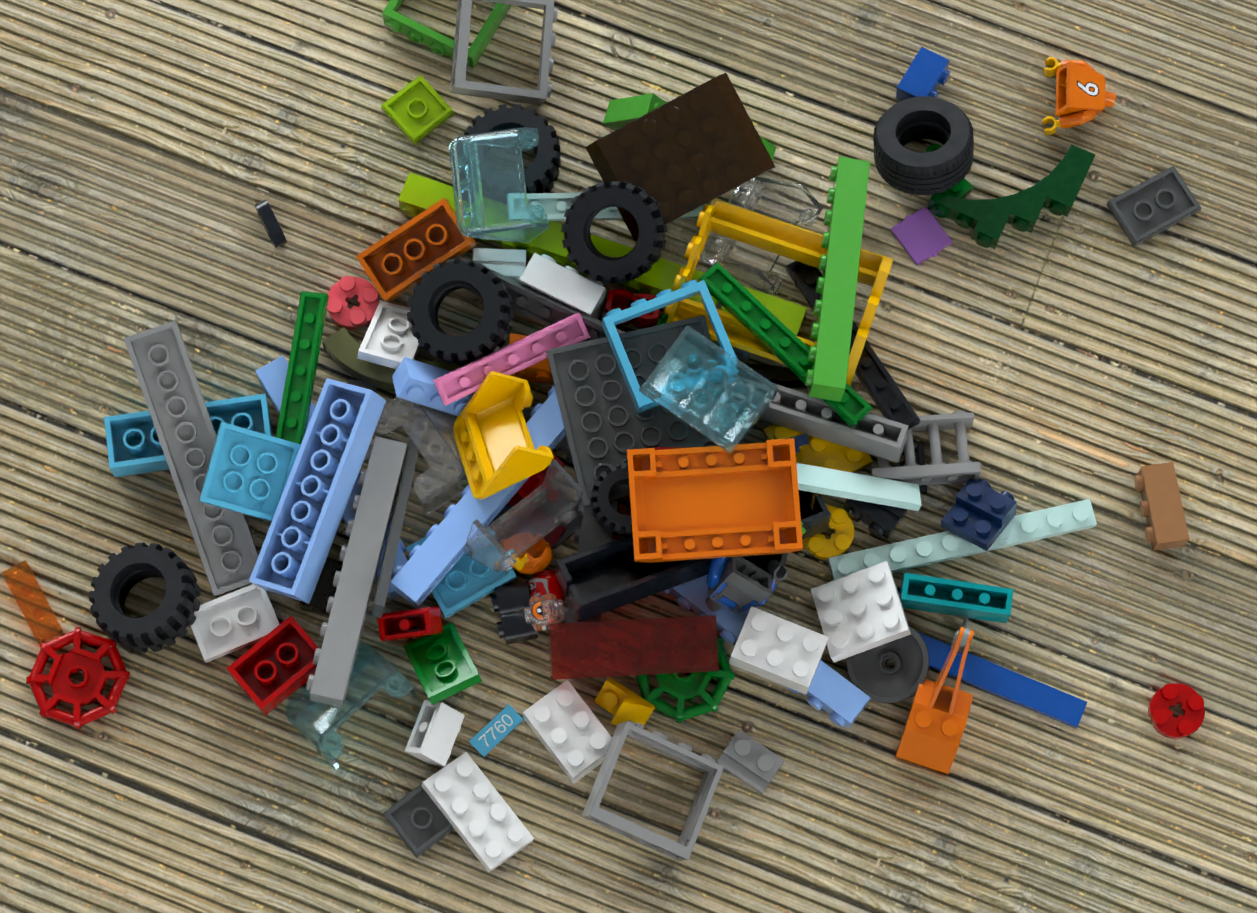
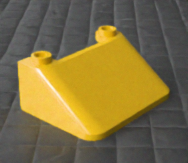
(495, 436)

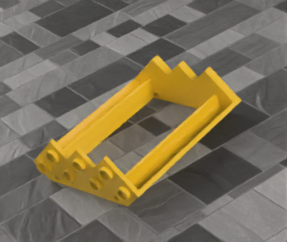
(782, 240)

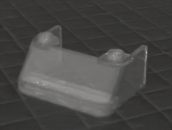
(525, 522)

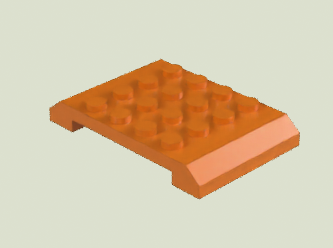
(714, 501)

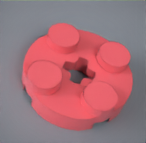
(347, 289)

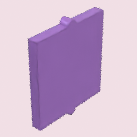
(921, 236)

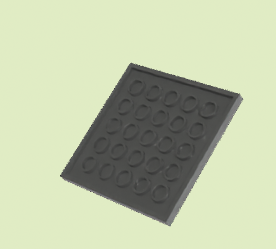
(600, 410)

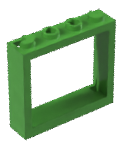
(437, 42)

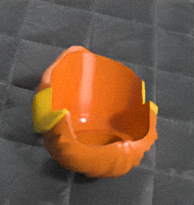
(535, 558)

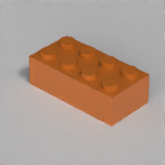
(413, 248)

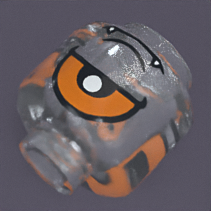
(543, 611)

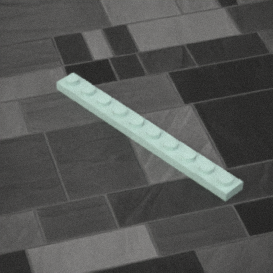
(948, 546)

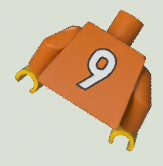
(1078, 93)

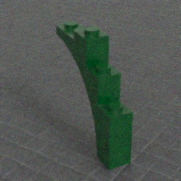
(1021, 209)

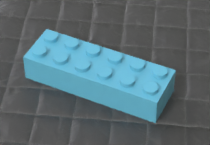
(136, 446)

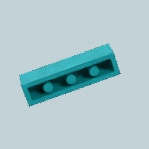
(956, 598)

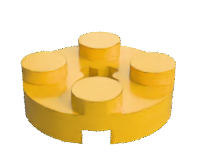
(838, 542)

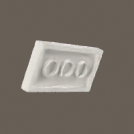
(477, 812)

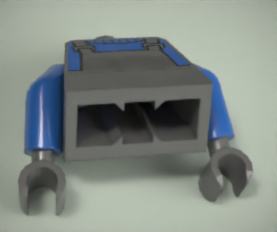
(740, 584)

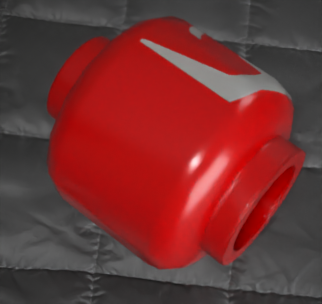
(545, 583)

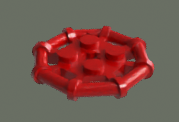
(84, 692)

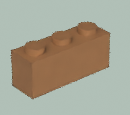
(1161, 506)

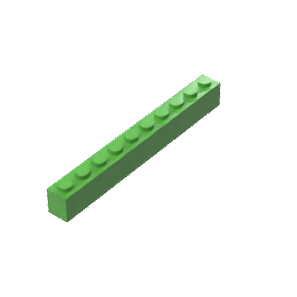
(838, 280)

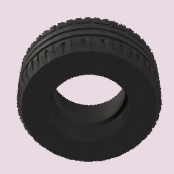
(923, 119)

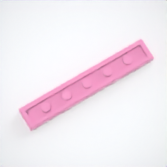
(511, 358)

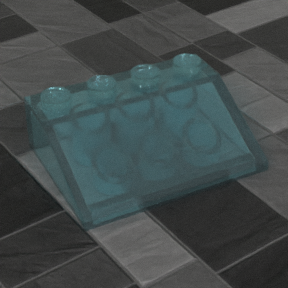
(709, 389)

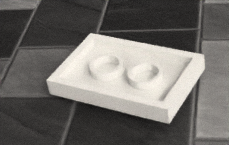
(389, 337)
(233, 622)

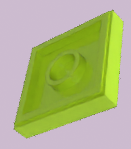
(417, 109)

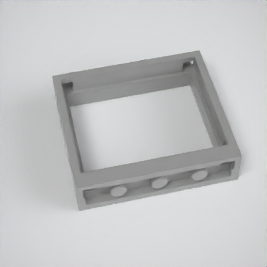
(460, 54)
(680, 752)

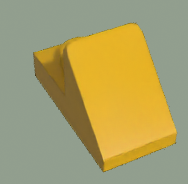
(623, 703)

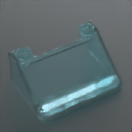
(492, 186)
(320, 720)

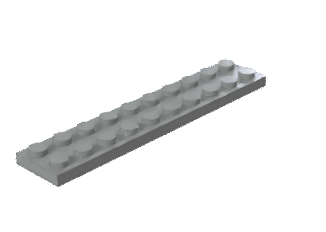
(188, 443)

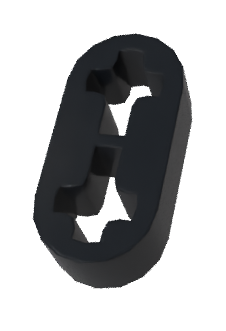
(270, 223)

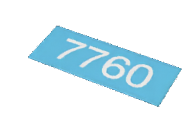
(496, 730)

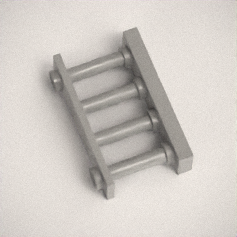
(938, 471)

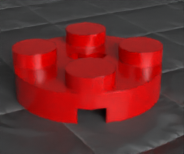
(1190, 703)

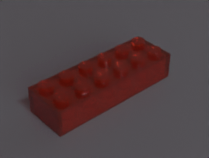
(633, 647)

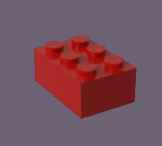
(275, 665)

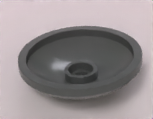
(884, 685)

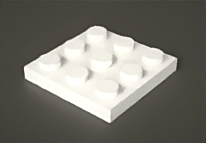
(860, 611)

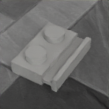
(750, 762)

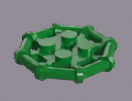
(689, 688)

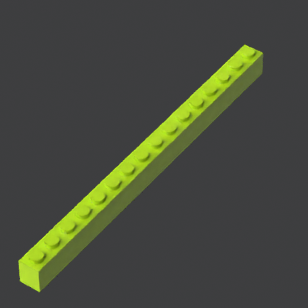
(421, 193)

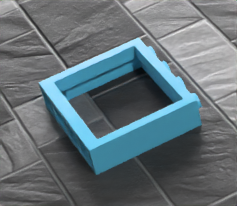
(643, 307)

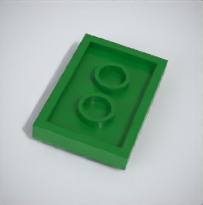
(442, 664)

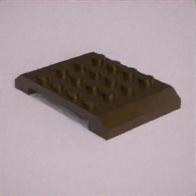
(685, 151)

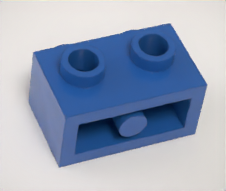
(923, 76)

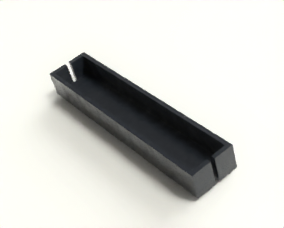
(611, 578)

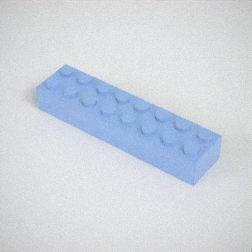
(317, 490)

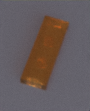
(32, 602)

